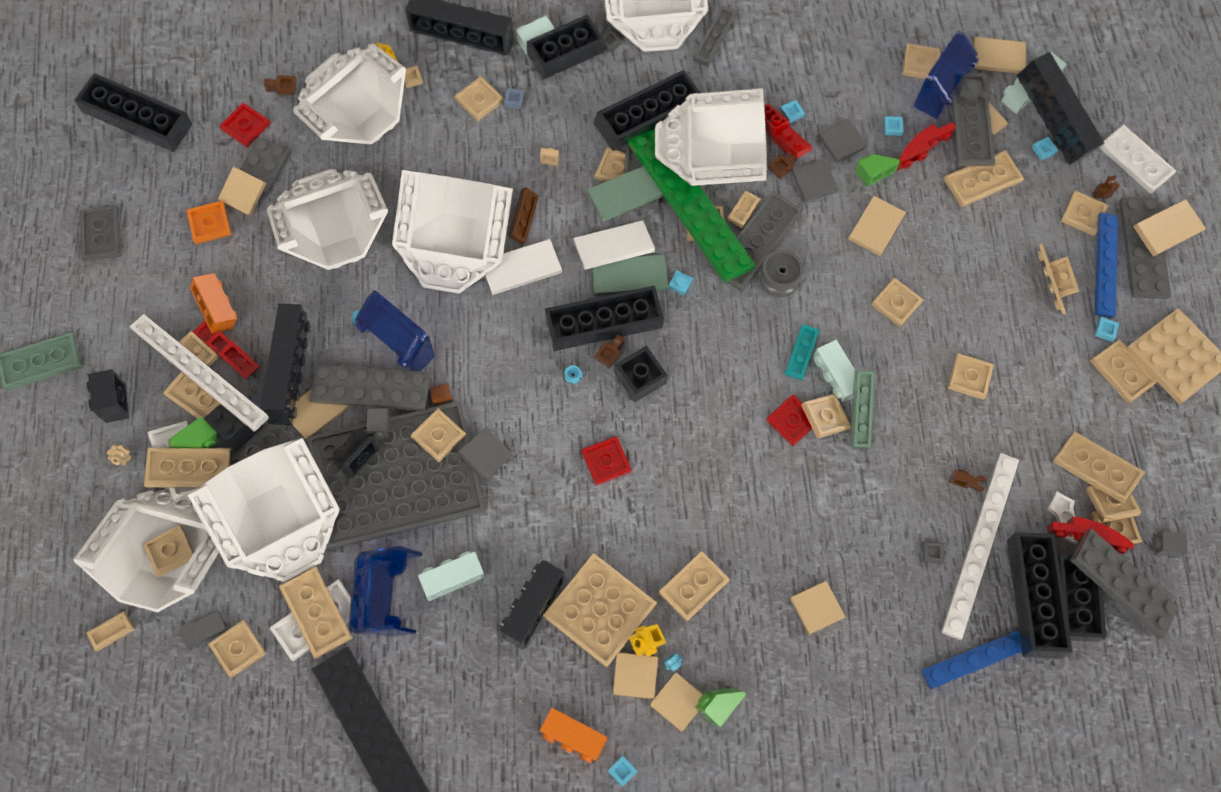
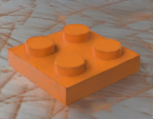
(209, 222)

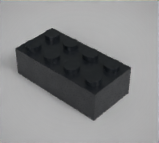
(565, 46)
(1083, 603)
(532, 604)

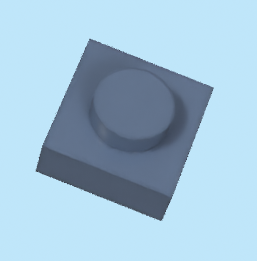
(514, 98)

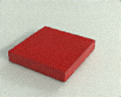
(244, 124)
(790, 420)
(606, 460)

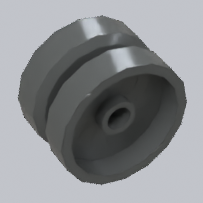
(781, 273)

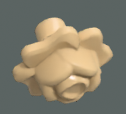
(118, 455)

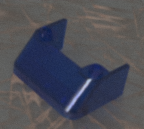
(945, 75)
(396, 331)
(373, 591)

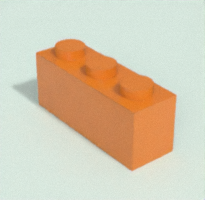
(213, 303)
(573, 736)

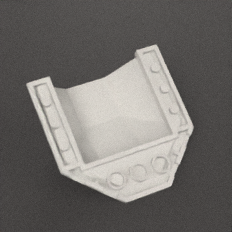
(655, 23)
(353, 96)
(715, 138)
(328, 217)
(450, 229)
(269, 512)
(120, 563)

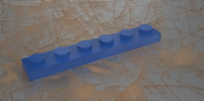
(1106, 265)
(972, 660)

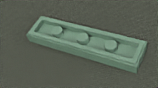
(862, 409)

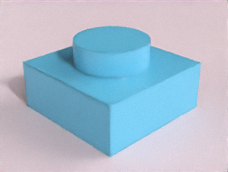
(792, 111)
(893, 125)
(1044, 148)
(680, 283)
(1106, 329)
(622, 771)

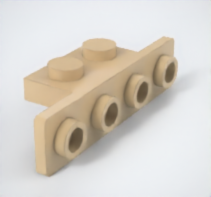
(1061, 277)

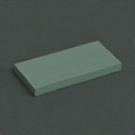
(624, 193)
(631, 275)
(39, 361)

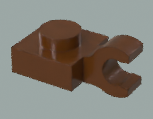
(283, 85)
(782, 165)
(1106, 189)
(610, 352)
(963, 479)

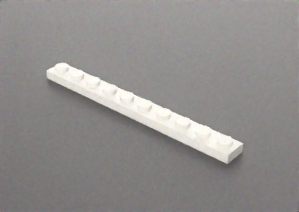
(199, 373)
(979, 547)

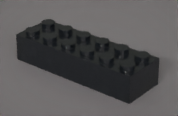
(461, 25)
(1060, 108)
(643, 109)
(133, 112)
(604, 318)
(285, 364)
(1039, 596)

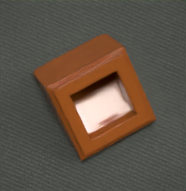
(441, 394)

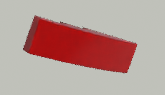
(227, 351)

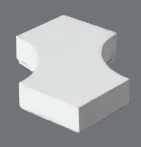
(1063, 510)

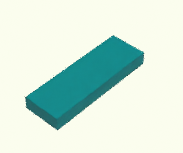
(802, 352)

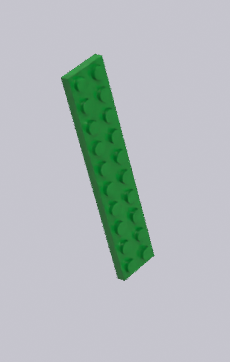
(695, 212)

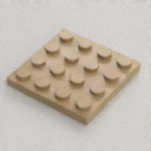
(1177, 355)
(600, 610)

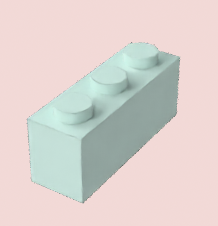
(836, 369)
(451, 575)

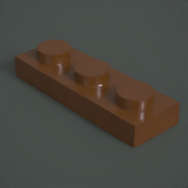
(523, 215)

